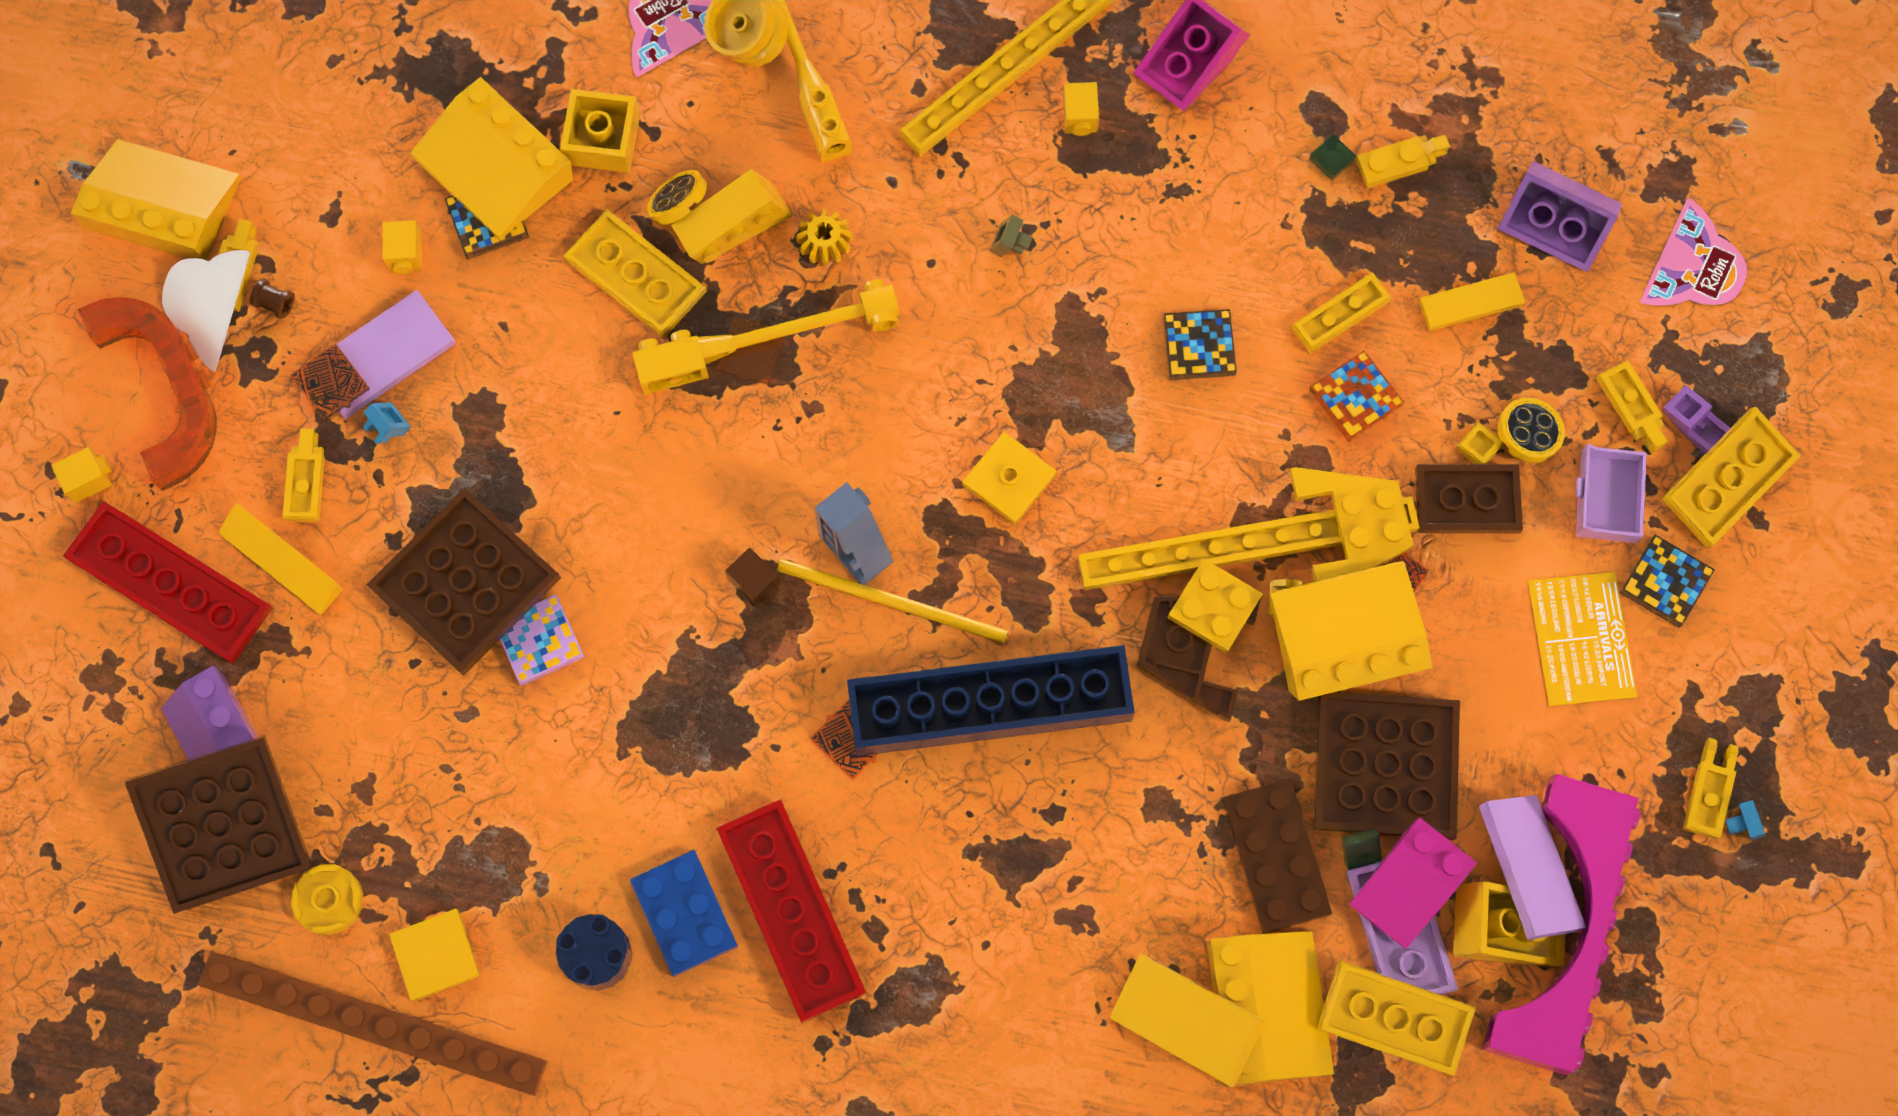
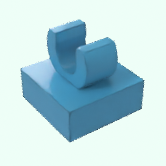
(386, 420)
(1747, 821)

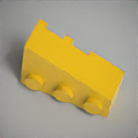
(731, 217)

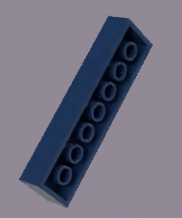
(990, 700)

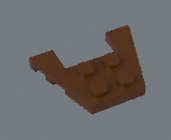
(1182, 658)

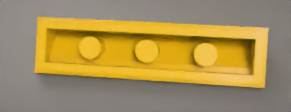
(279, 559)

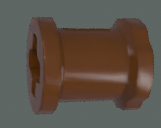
(272, 298)

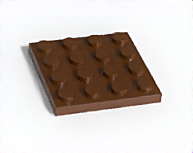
(464, 581)
(1386, 763)
(218, 824)

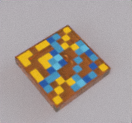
(1356, 396)

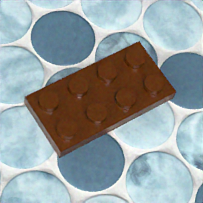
(1277, 856)

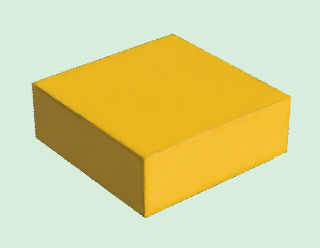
(1479, 444)

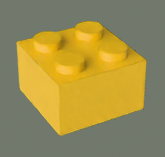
(600, 130)

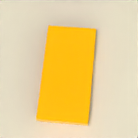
(635, 273)
(1731, 477)
(1396, 1018)
(1187, 1020)

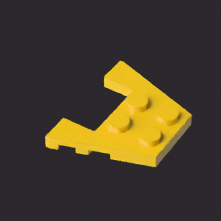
(1367, 515)

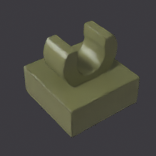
(1010, 238)

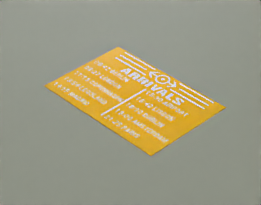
(1582, 639)

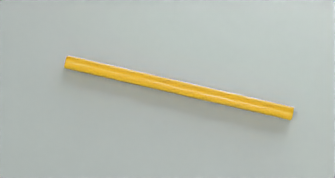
(892, 600)

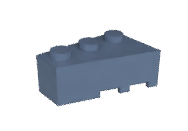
(852, 533)

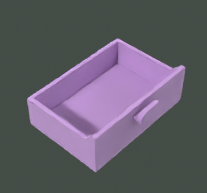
(1610, 494)

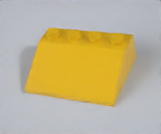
(492, 159)
(156, 200)
(1350, 631)
(1281, 984)

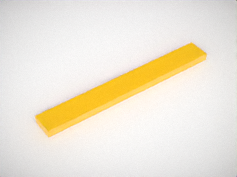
(998, 72)

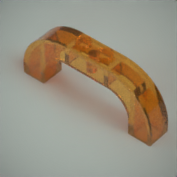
(195, 434)

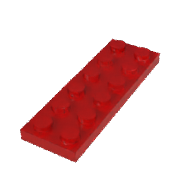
(168, 582)
(791, 911)

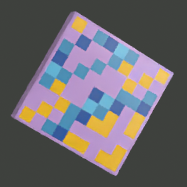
(541, 642)

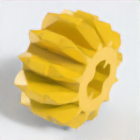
(823, 248)

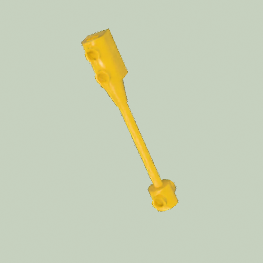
(817, 101)
(687, 355)

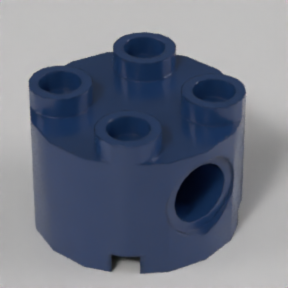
(593, 952)

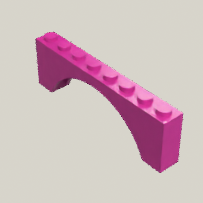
(1597, 830)

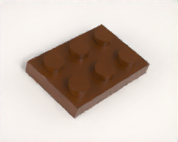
(1468, 498)

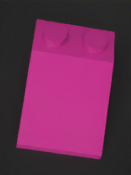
(1191, 52)
(1412, 882)

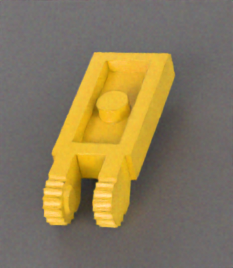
(1711, 792)

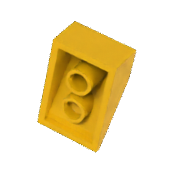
(1491, 929)

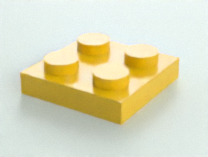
(1215, 605)

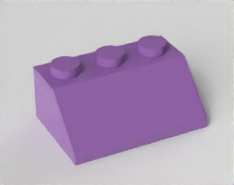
(1560, 216)
(207, 714)

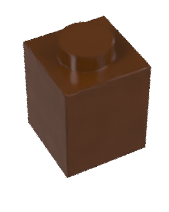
(753, 578)

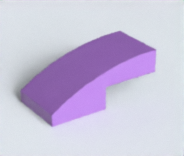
(1695, 421)

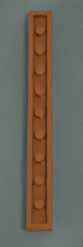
(373, 1023)

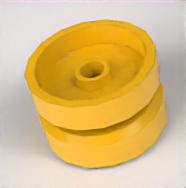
(746, 30)

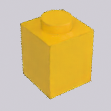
(1080, 108)
(402, 246)
(83, 474)

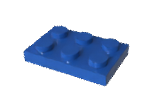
(683, 913)

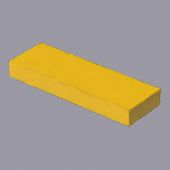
(1471, 301)
(1341, 313)

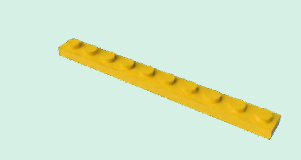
(1219, 547)

